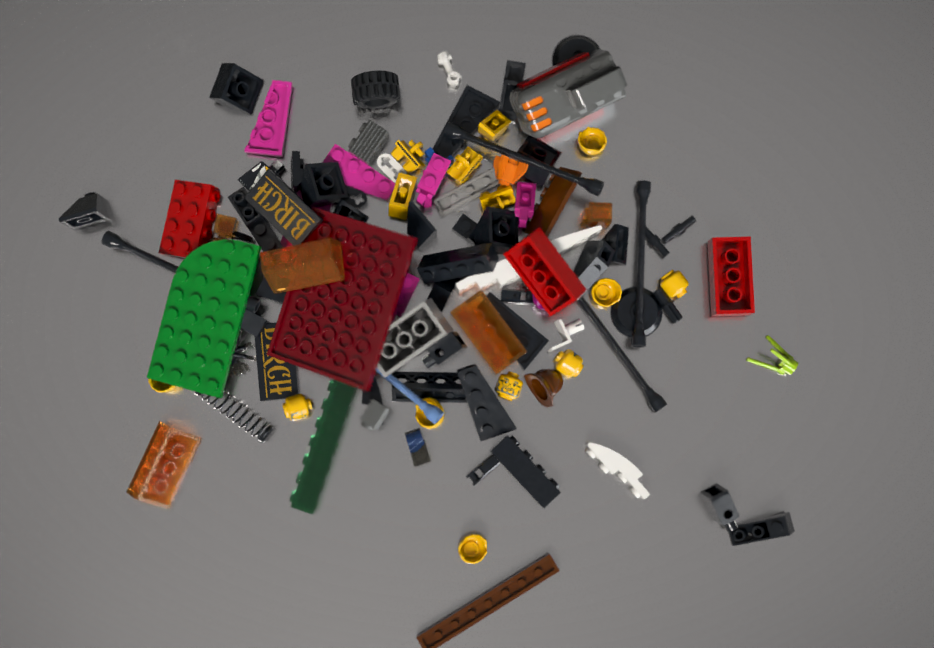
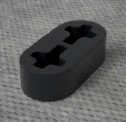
(355, 193)

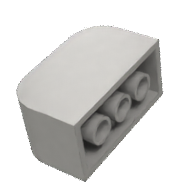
(412, 336)

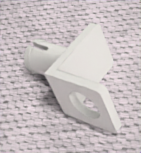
(565, 332)

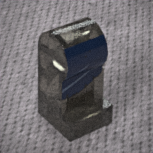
(417, 447)

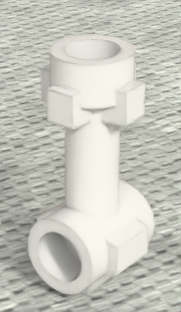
(453, 76)

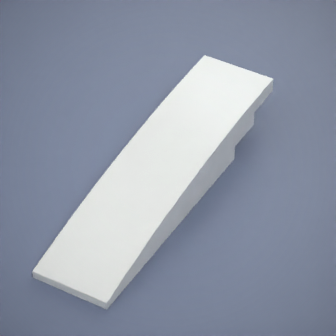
(505, 274)

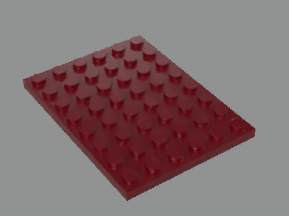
(345, 323)

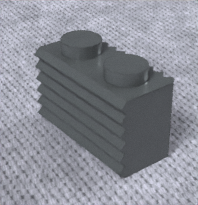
(368, 142)
(374, 415)

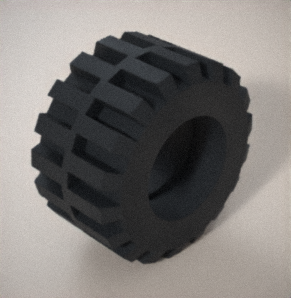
(375, 89)

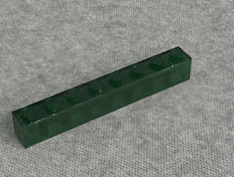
(323, 446)

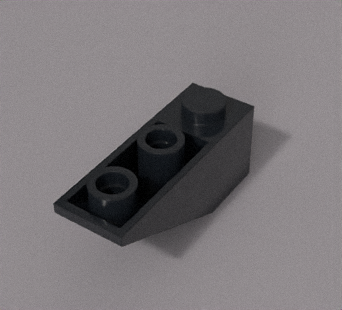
(593, 262)
(763, 529)

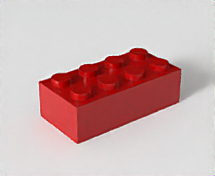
(731, 276)

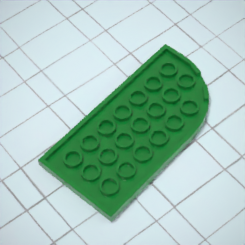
(204, 316)

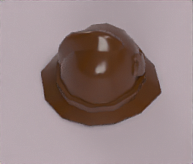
(544, 385)

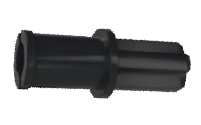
(668, 305)

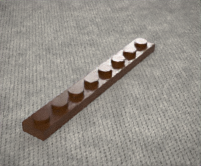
(488, 603)

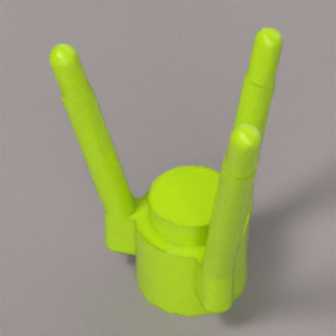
(786, 362)

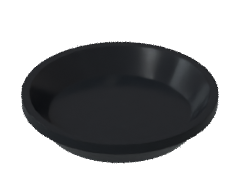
(571, 47)
(624, 312)

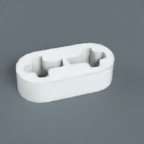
(394, 166)

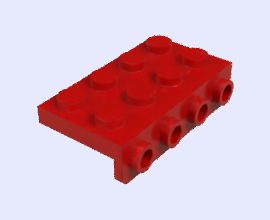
(189, 218)

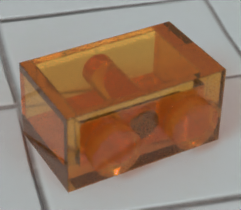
(597, 214)

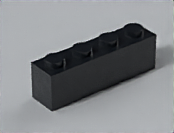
(458, 263)
(525, 471)

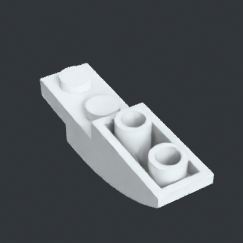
(612, 461)

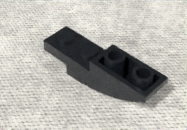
(254, 221)

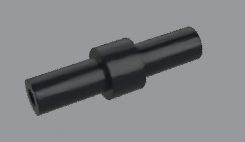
(679, 229)
(655, 242)

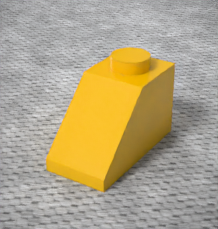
(493, 126)
(402, 195)

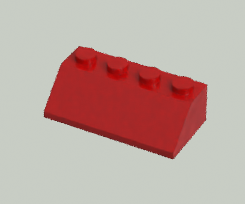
(545, 272)

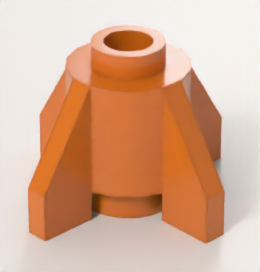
(508, 170)

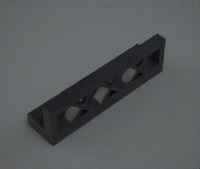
(442, 392)

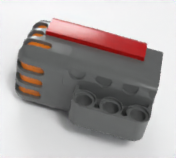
(567, 92)

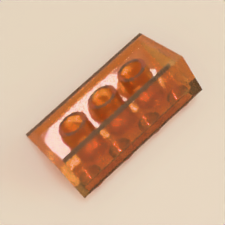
(303, 265)
(488, 332)
(163, 465)

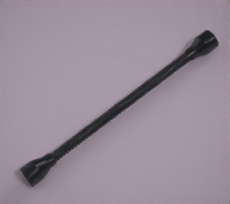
(592, 185)
(116, 242)
(638, 336)
(654, 399)

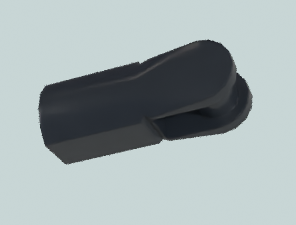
(513, 295)
(486, 467)

